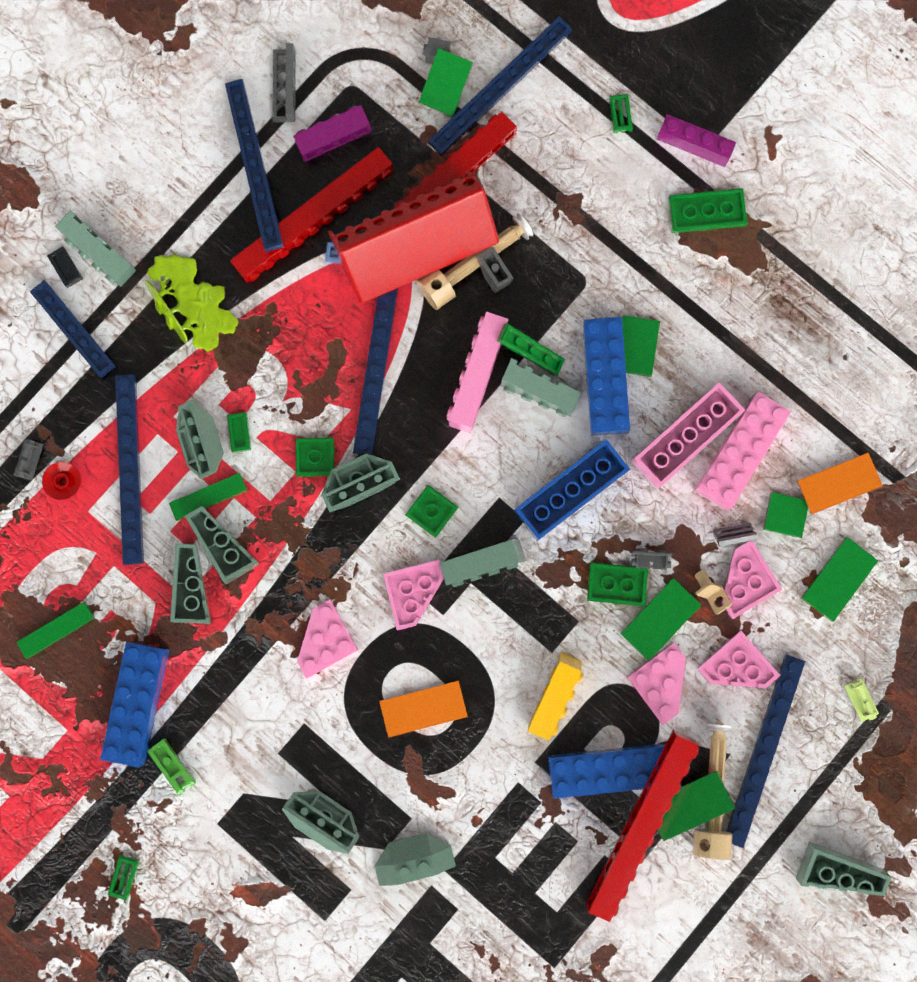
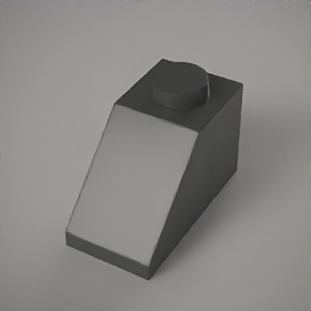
(494, 270)

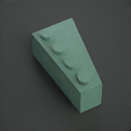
(95, 248)
(539, 389)
(223, 550)
(482, 561)
(189, 591)
(834, 870)

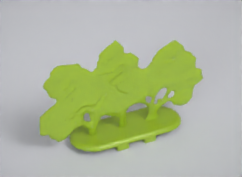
(195, 301)

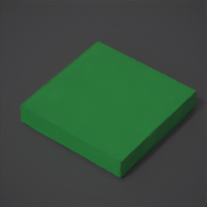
(314, 456)
(431, 511)
(785, 515)

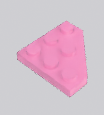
(748, 580)
(412, 591)
(324, 640)
(738, 665)
(661, 682)

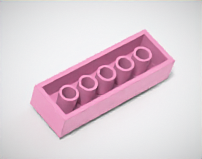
(478, 372)
(688, 435)
(742, 451)

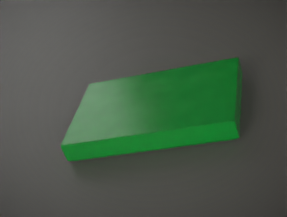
(445, 82)
(640, 344)
(617, 584)

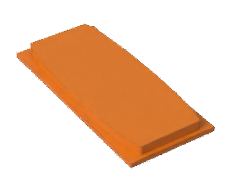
(839, 483)
(423, 708)

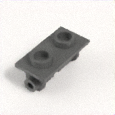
(28, 459)
(643, 559)

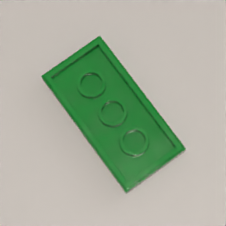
(707, 210)
(839, 579)
(660, 619)
(696, 805)

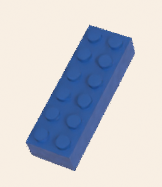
(606, 376)
(571, 490)
(135, 704)
(602, 770)

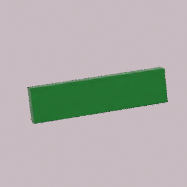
(530, 349)
(208, 496)
(55, 630)

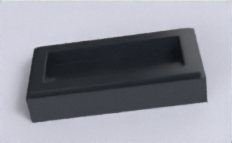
(65, 267)

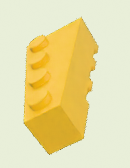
(556, 696)

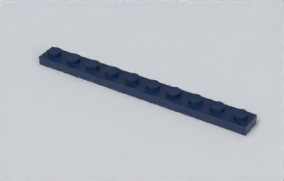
(500, 86)
(254, 165)
(375, 373)
(129, 470)
(765, 749)

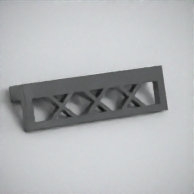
(288, 85)

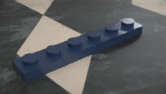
(72, 329)

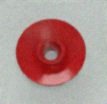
(52, 480)

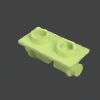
(861, 700)

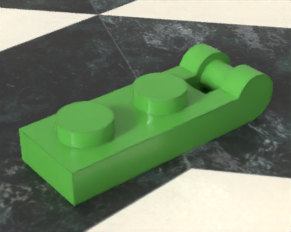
(171, 766)

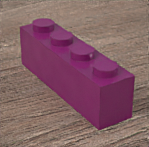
(332, 133)
(696, 140)

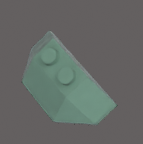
(198, 439)
(357, 481)
(322, 820)
(413, 859)

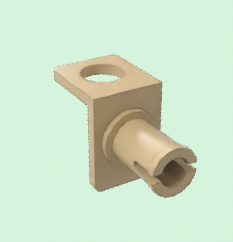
(711, 592)

